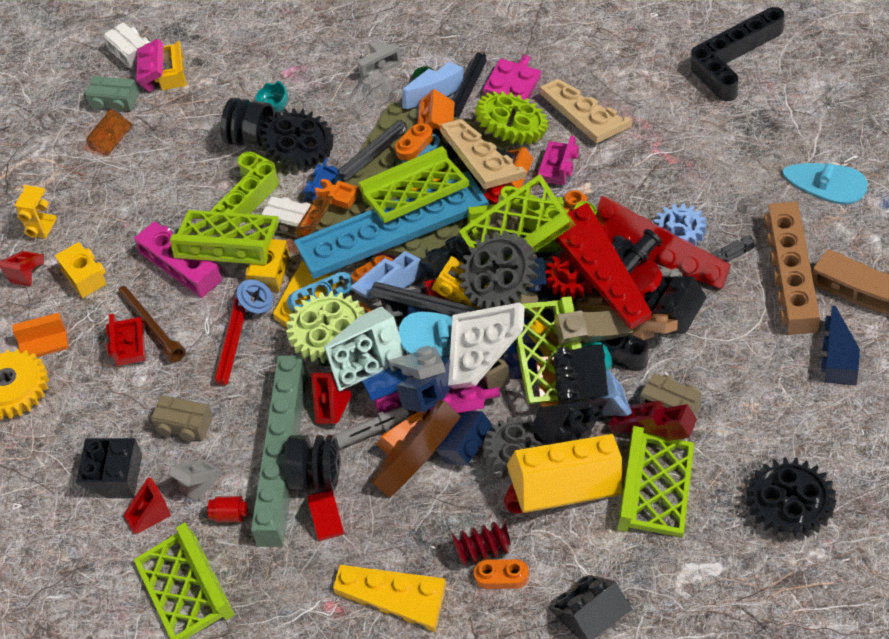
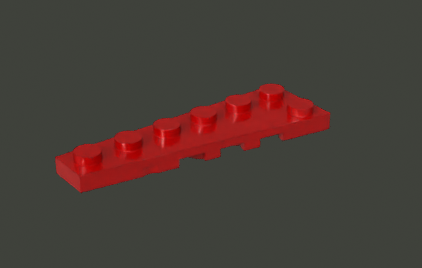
(674, 250)
(602, 266)

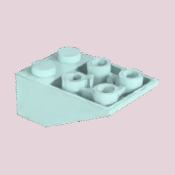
(364, 348)

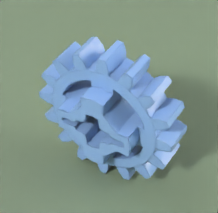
(681, 222)

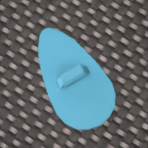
(828, 181)
(426, 329)

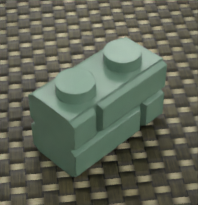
(112, 93)

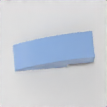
(444, 80)
(398, 273)

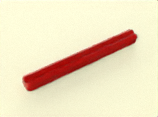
(230, 344)

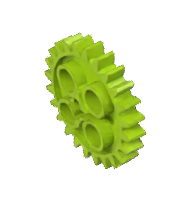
(528, 122)

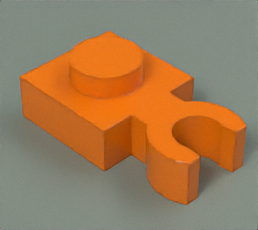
(343, 193)

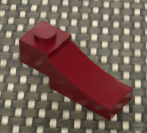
(669, 422)

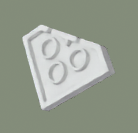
(480, 340)

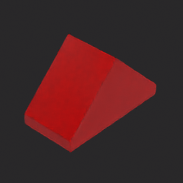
(328, 400)
(146, 508)
(325, 515)

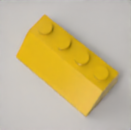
(566, 473)

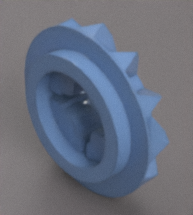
(264, 296)

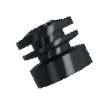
(243, 122)
(307, 462)

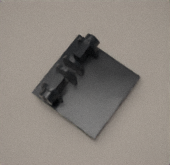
(580, 373)

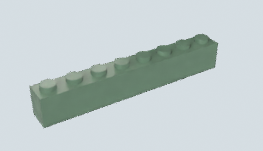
(283, 420)

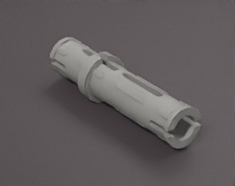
(343, 437)

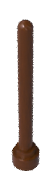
(172, 349)

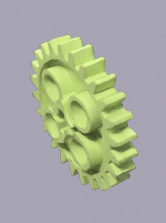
(320, 322)

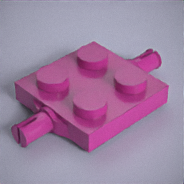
(513, 78)
(469, 398)

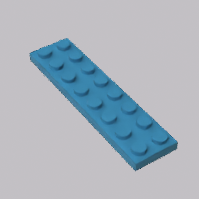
(369, 235)

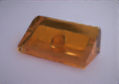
(108, 132)
(313, 216)

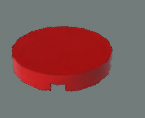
(647, 276)

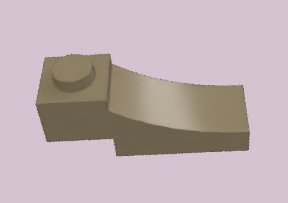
(589, 327)

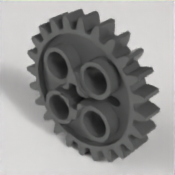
(498, 270)
(505, 439)

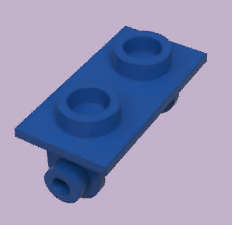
(320, 172)

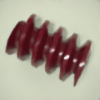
(482, 542)

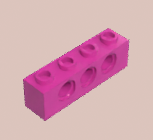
(196, 275)

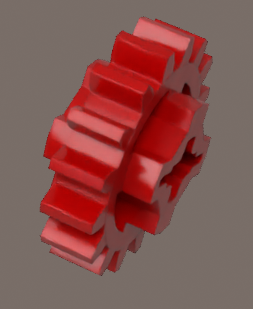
(566, 278)

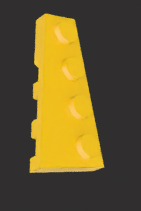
(403, 594)

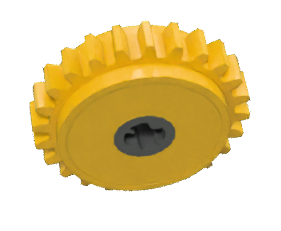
(20, 382)

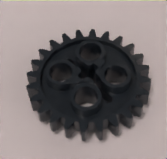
(296, 139)
(791, 498)

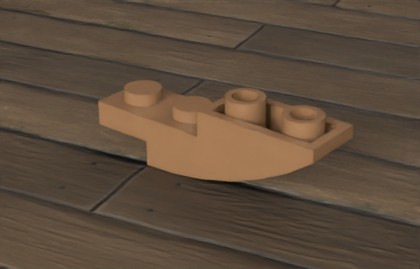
(658, 323)

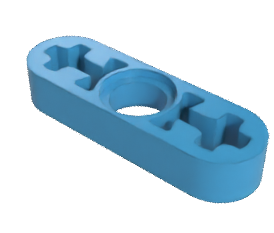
(326, 284)

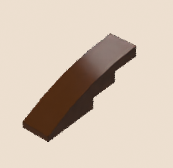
(416, 449)

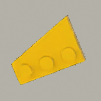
(300, 279)

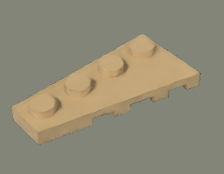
(584, 112)
(480, 156)

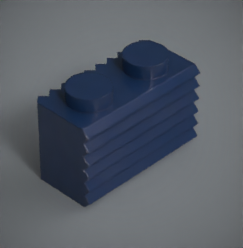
(464, 438)

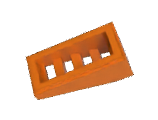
(399, 432)

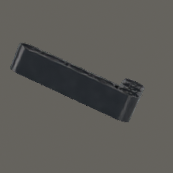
(711, 56)
(622, 349)

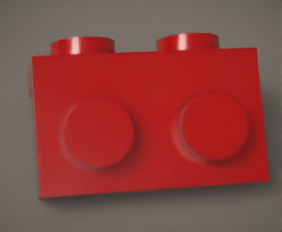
(126, 340)

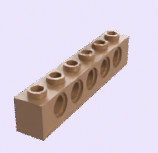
(792, 268)

